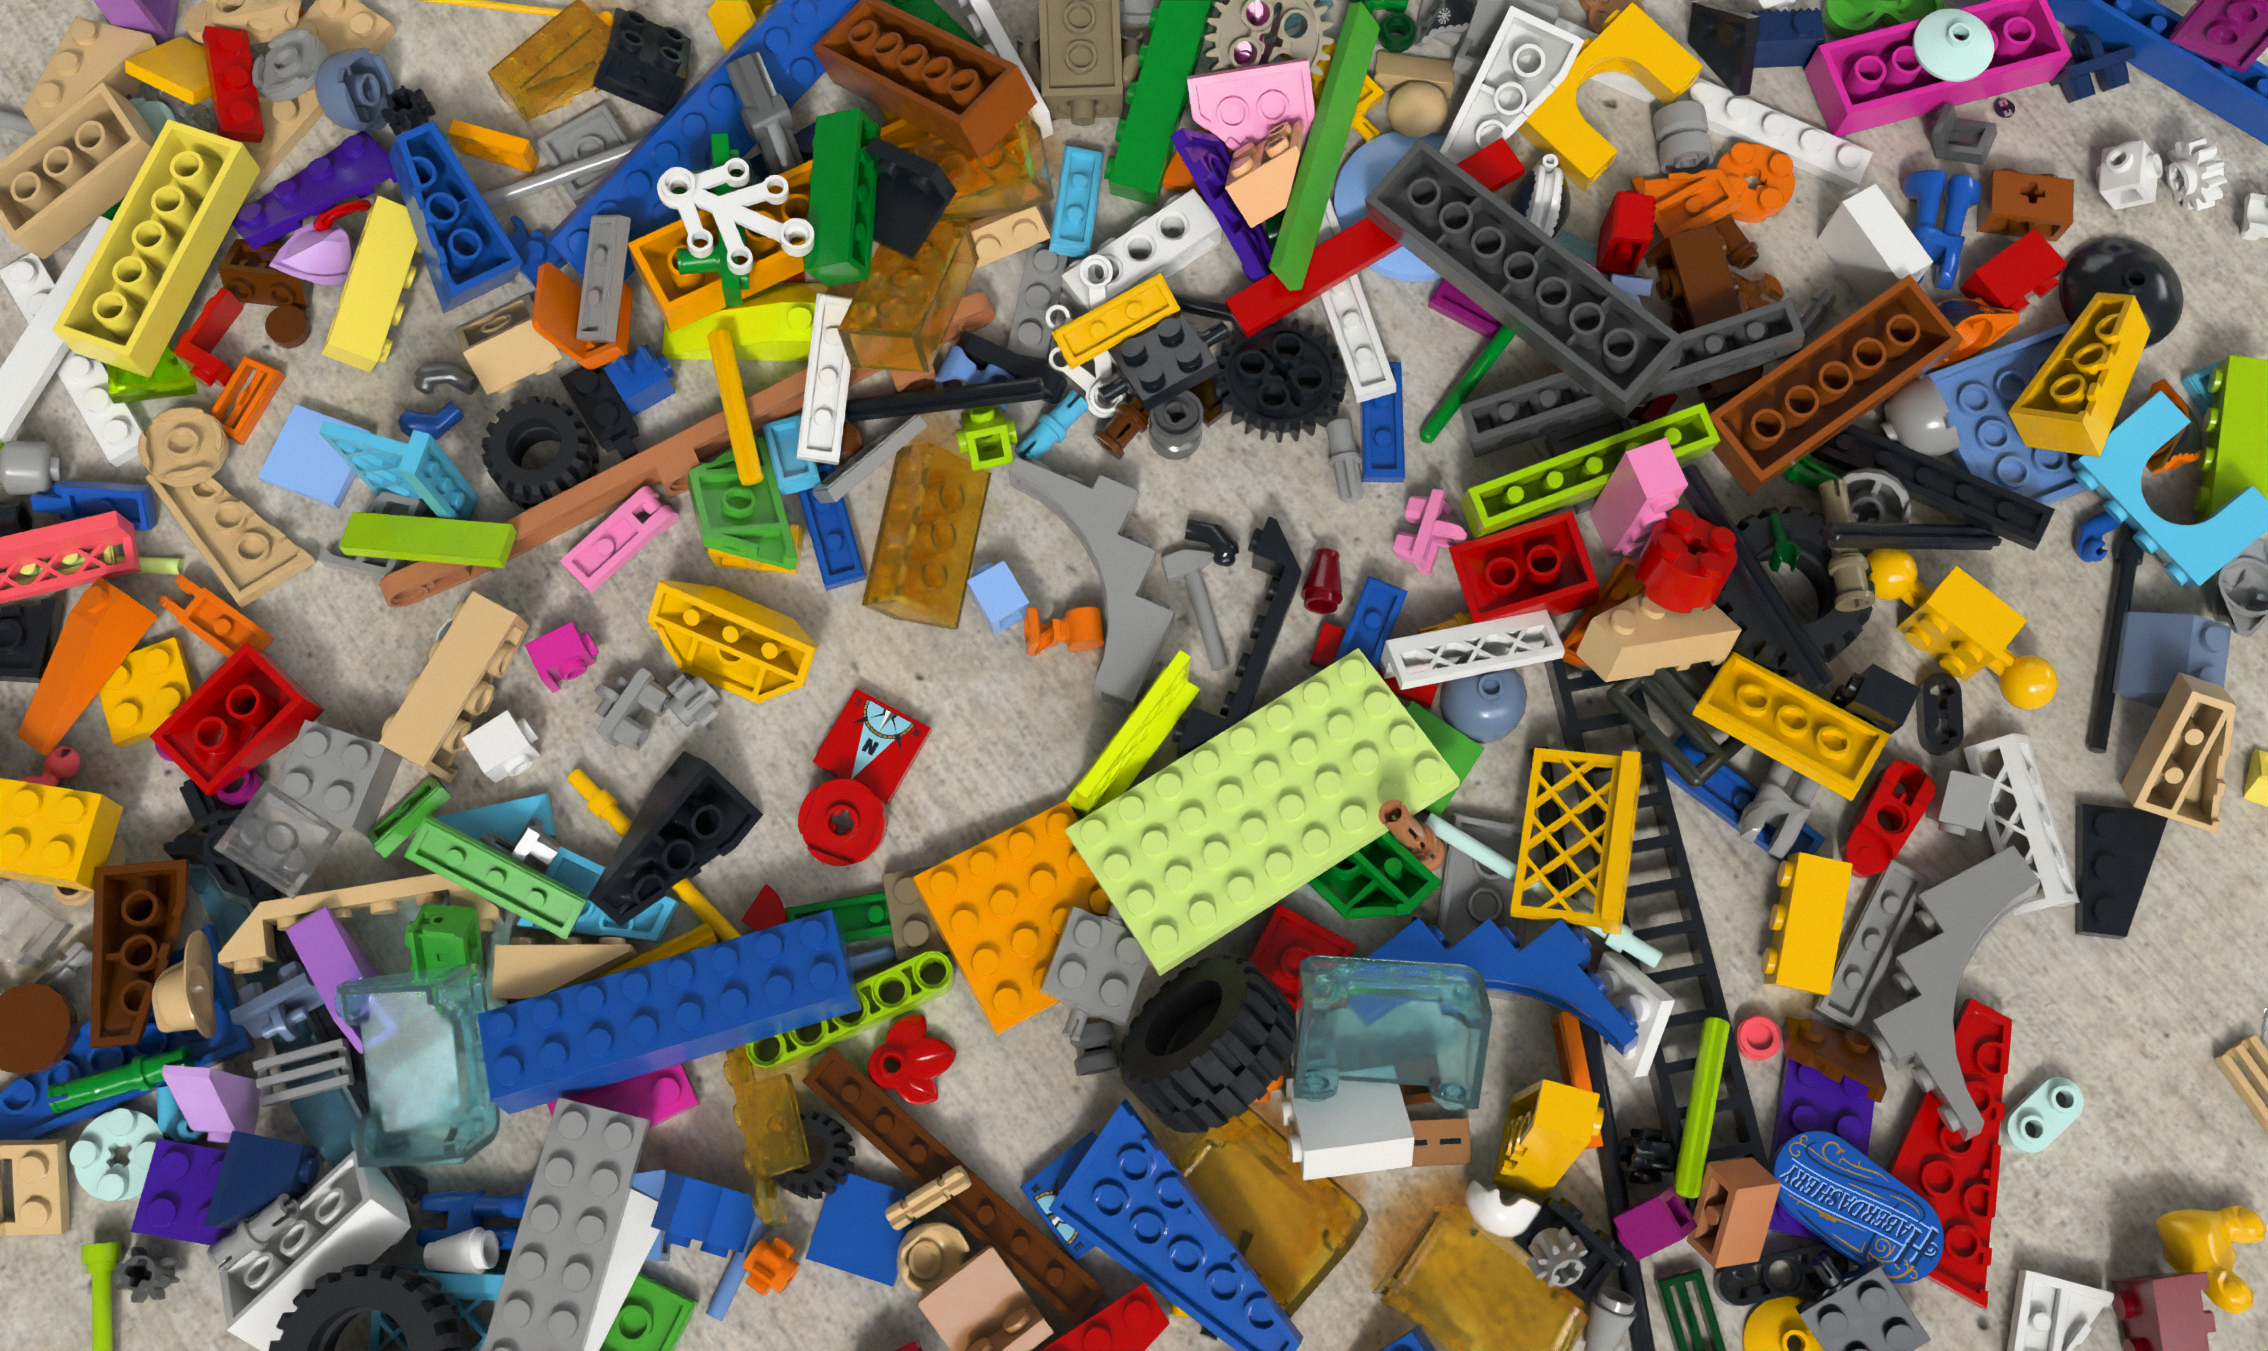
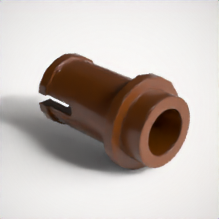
(1739, 248)

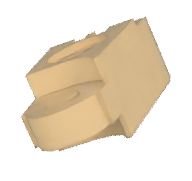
(258, 17)

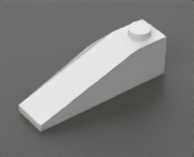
(1513, 81)

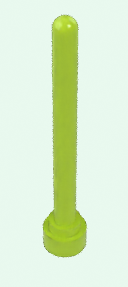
(100, 1262)

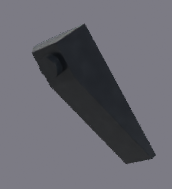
(679, 829)

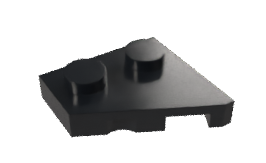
(1725, 42)

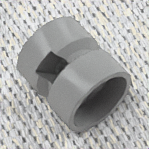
(1683, 137)

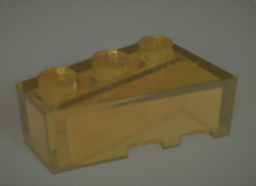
(553, 63)

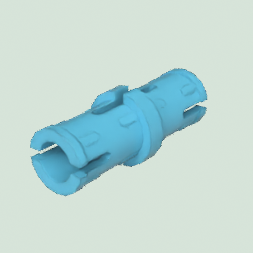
(1052, 427)

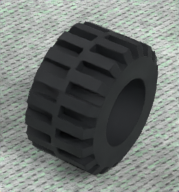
(522, 429)

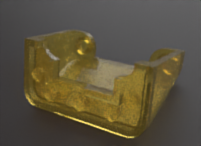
(1281, 1225)
(1475, 1292)

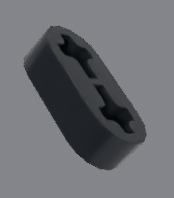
(1949, 714)

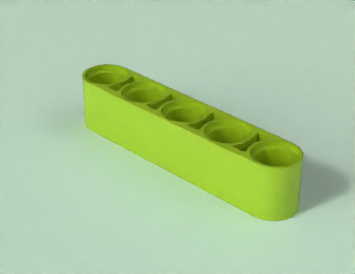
(874, 1013)

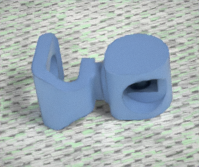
(960, 367)

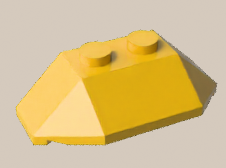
(731, 640)

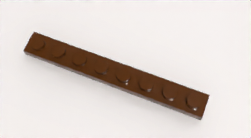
(976, 1208)

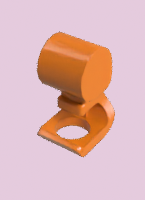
(1079, 629)

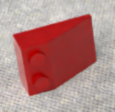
(1526, 570)
(236, 720)

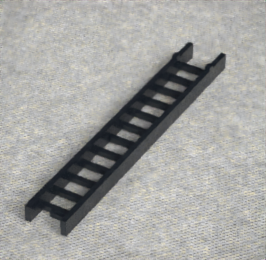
(1692, 923)

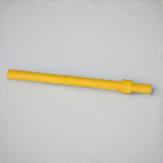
(605, 807)

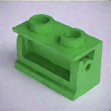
(444, 937)

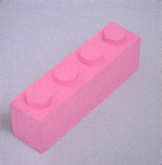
(1638, 497)

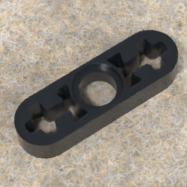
(985, 352)
(1752, 1295)

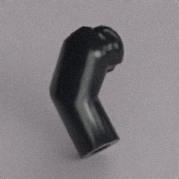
(1217, 537)

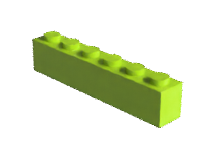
(1580, 472)

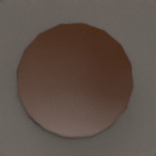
(35, 1028)

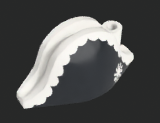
(1544, 196)

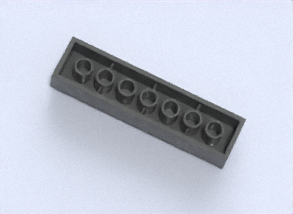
(1524, 278)

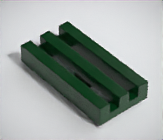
(1670, 1313)

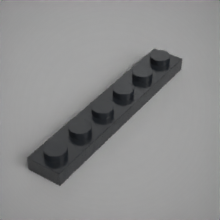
(1941, 485)

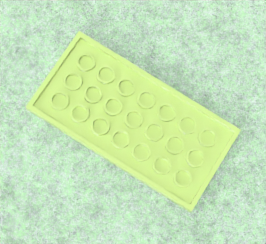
(1259, 810)

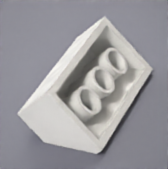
(341, 1224)

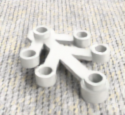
(730, 210)
(1102, 362)

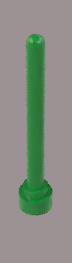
(1466, 385)

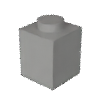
(1959, 801)

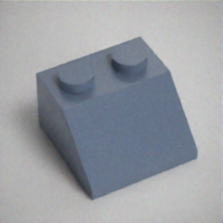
(2161, 646)

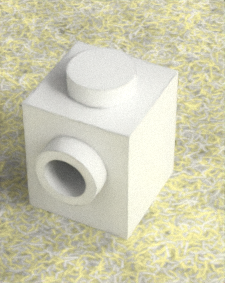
(503, 746)

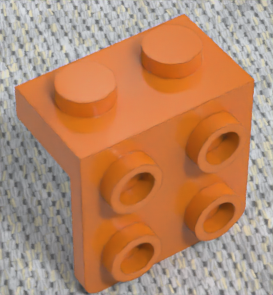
(557, 318)

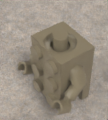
(1081, 59)

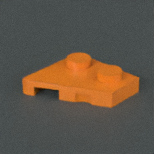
(1689, 199)

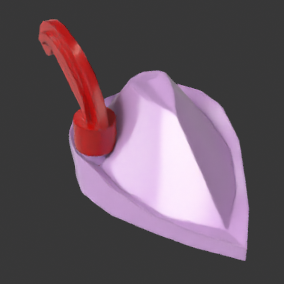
(321, 249)

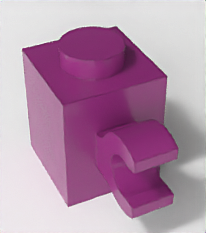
(1654, 1223)

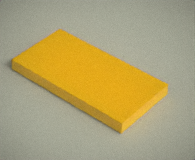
(1791, 725)

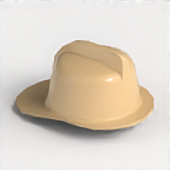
(185, 991)

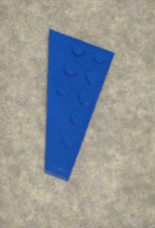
(1154, 1224)

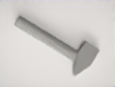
(1187, 565)

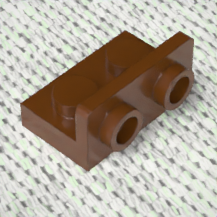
(253, 281)

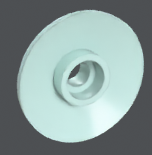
(1944, 54)

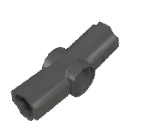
(764, 113)

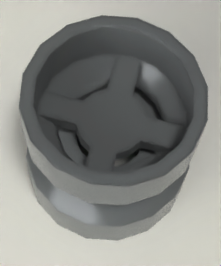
(1095, 1037)

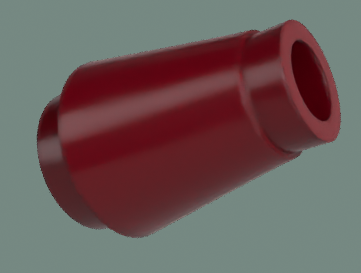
(1323, 583)

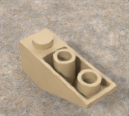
(534, 969)

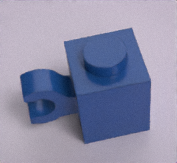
(641, 379)

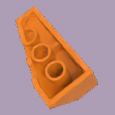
(88, 652)

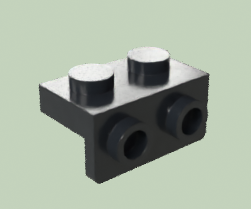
(1601, 1247)

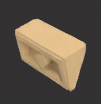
(1397, 70)

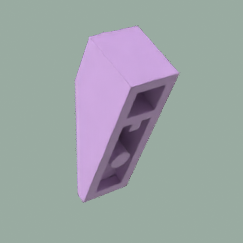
(214, 1100)

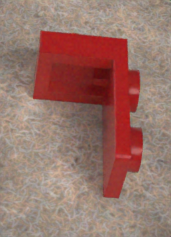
(203, 336)

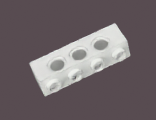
(1166, 255)

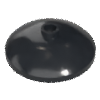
(2108, 266)

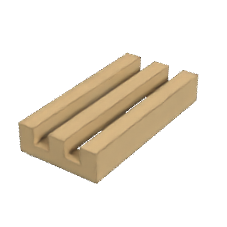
(2243, 1051)

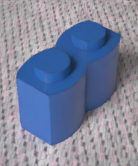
(703, 1213)

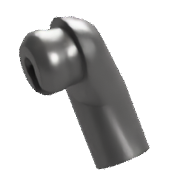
(446, 372)

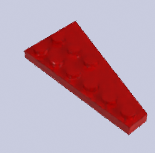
(1958, 1174)

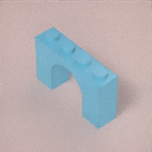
(2188, 551)

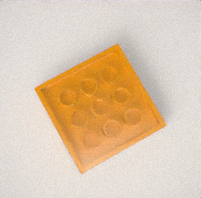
(1006, 910)

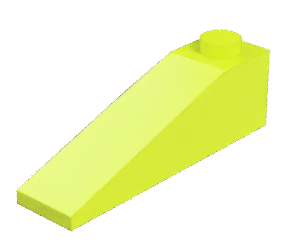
(766, 328)

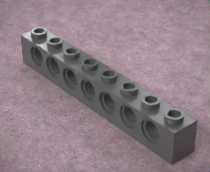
(1707, 355)

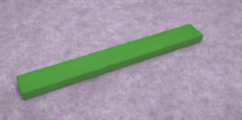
(1324, 147)

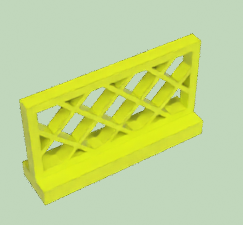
(1137, 738)

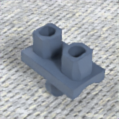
(279, 1009)

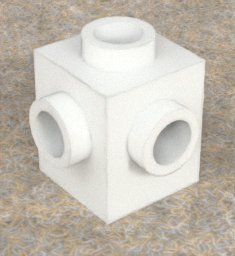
(2129, 174)

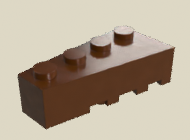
(1700, 292)

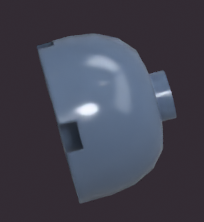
(354, 89)
(1484, 704)

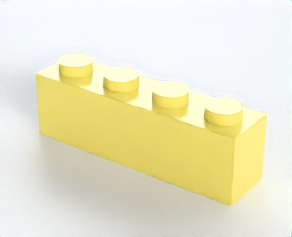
(373, 288)

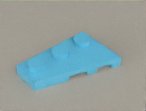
(582, 876)

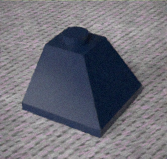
(258, 1172)

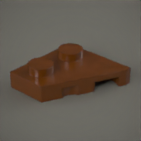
(1835, 1053)

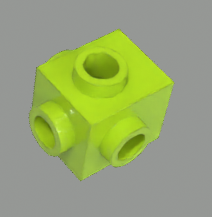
(986, 437)

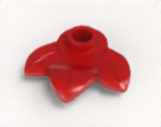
(918, 1061)

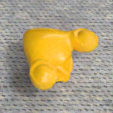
(2202, 1243)

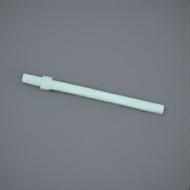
(1507, 869)

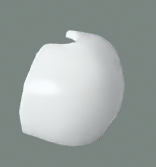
(1500, 1216)

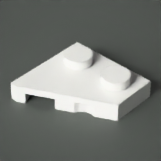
(2053, 1313)

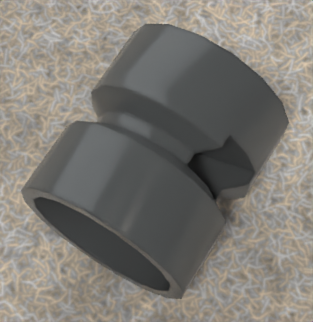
(1176, 426)

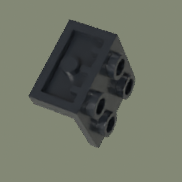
(643, 62)
(908, 197)

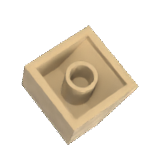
(506, 346)

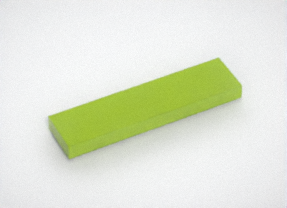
(428, 539)

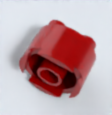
(1686, 562)

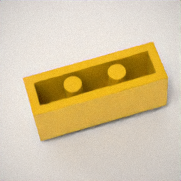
(1806, 923)

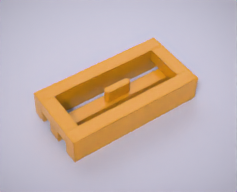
(493, 146)

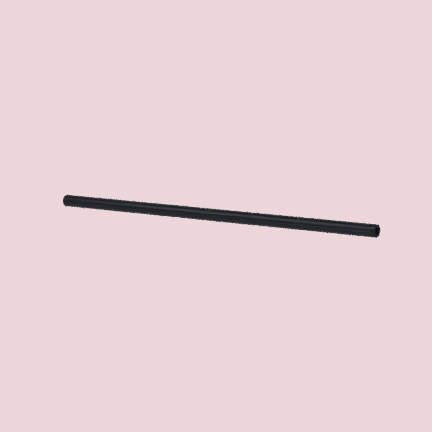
(1611, 1173)

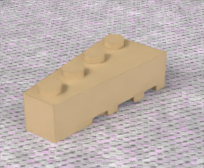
(454, 686)

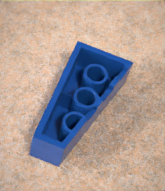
(452, 222)

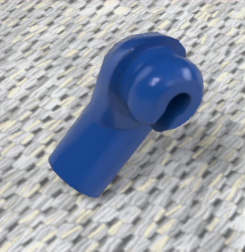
(432, 424)
(2089, 536)

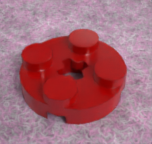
(821, 833)

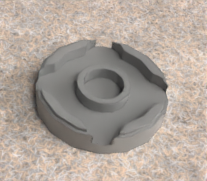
(289, 65)

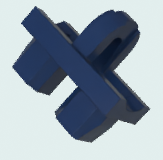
(2090, 58)

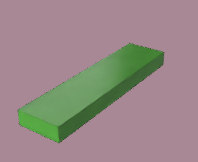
(496, 876)

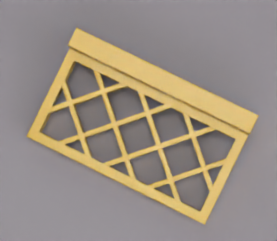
(1616, 845)

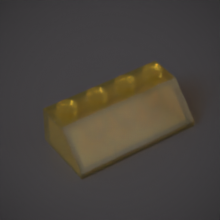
(927, 537)

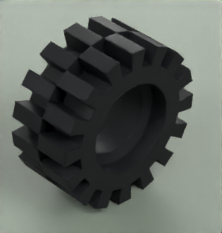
(833, 1164)

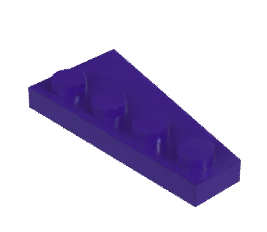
(1209, 166)
(315, 190)

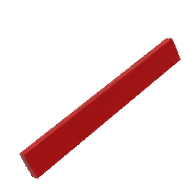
(1353, 251)

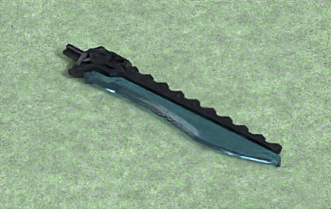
(326, 1115)

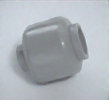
(28, 467)

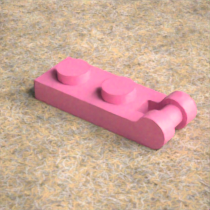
(618, 539)

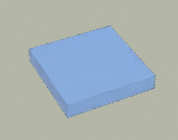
(306, 461)

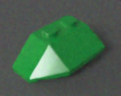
(1376, 881)

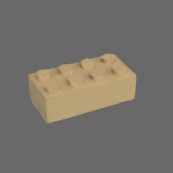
(72, 171)

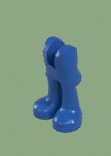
(1942, 246)
(467, 1212)

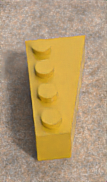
(2084, 379)
(1544, 1136)

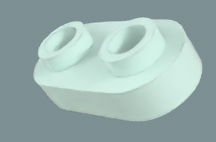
(2044, 1113)

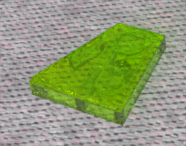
(166, 381)

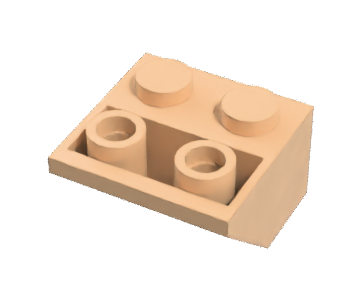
(1264, 173)

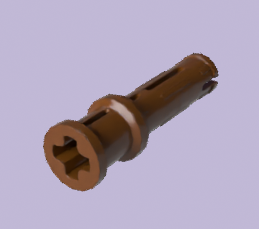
(1123, 427)

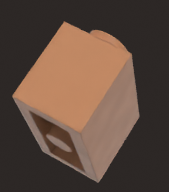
(1733, 1212)

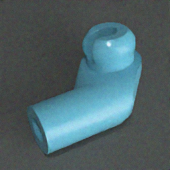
(171, 1119)

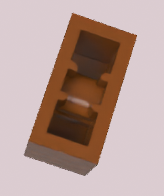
(2022, 202)

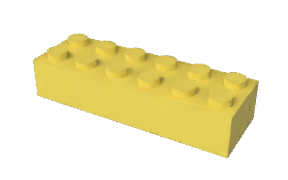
(157, 248)

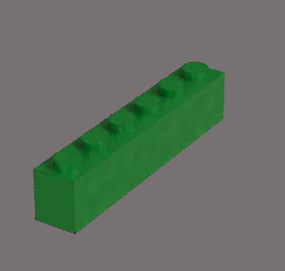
(1157, 99)

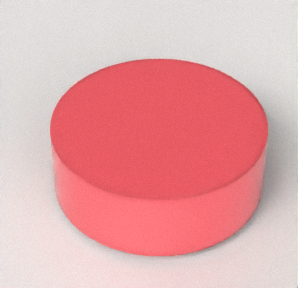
(1757, 1037)

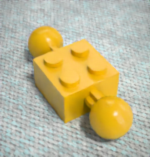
(1963, 627)

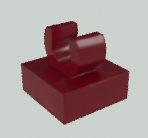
(1653, 409)

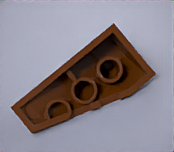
(133, 938)

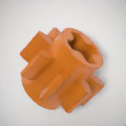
(771, 1266)

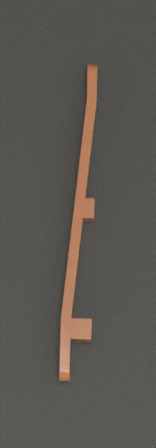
(662, 463)

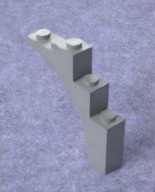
(1123, 564)
(1922, 1030)

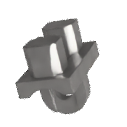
(530, 844)

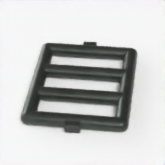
(1654, 738)

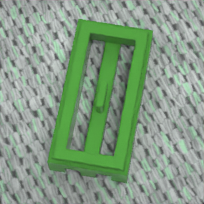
(408, 816)

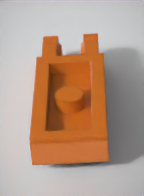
(215, 620)

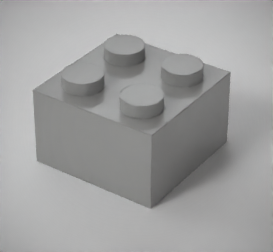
(339, 776)

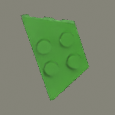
(741, 517)

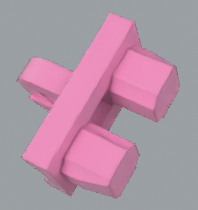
(1434, 532)

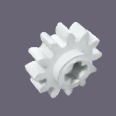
(2195, 174)

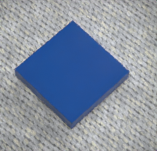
(855, 1230)

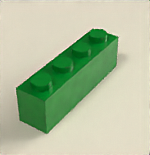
(842, 198)

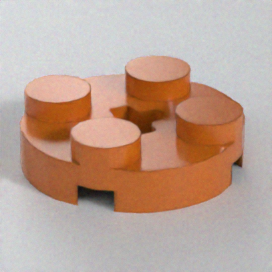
(1770, 168)

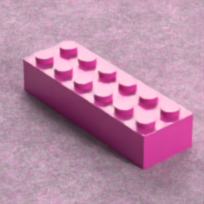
(1880, 82)

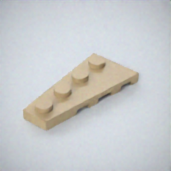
(233, 539)

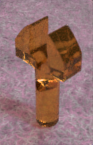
(1752, 289)

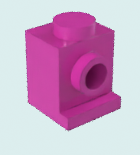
(562, 654)

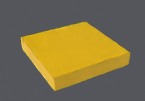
(174, 68)

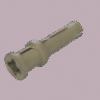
(1846, 564)

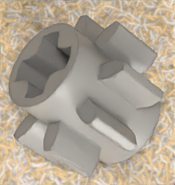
(692, 701)
(1557, 1257)

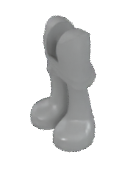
(1778, 809)

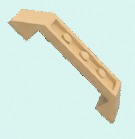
(255, 941)

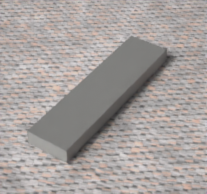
(1871, 944)

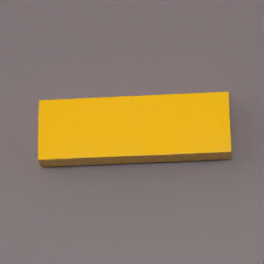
(1115, 321)

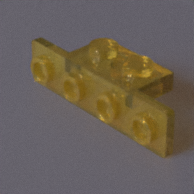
(771, 1130)

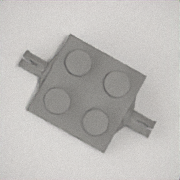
(1094, 969)

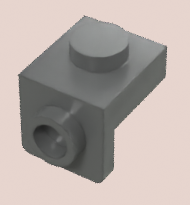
(1961, 138)

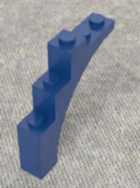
(1544, 970)

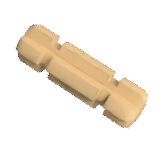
(927, 1197)

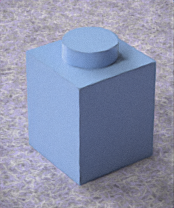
(997, 596)

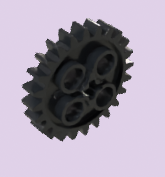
(1310, 365)

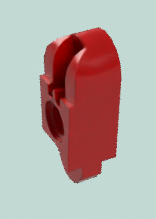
(1868, 843)

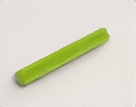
(1701, 1107)

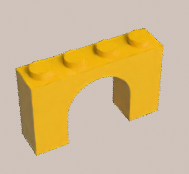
(1627, 46)

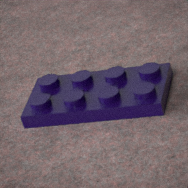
(1817, 1104)

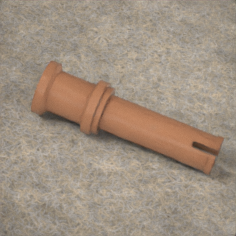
(1412, 834)

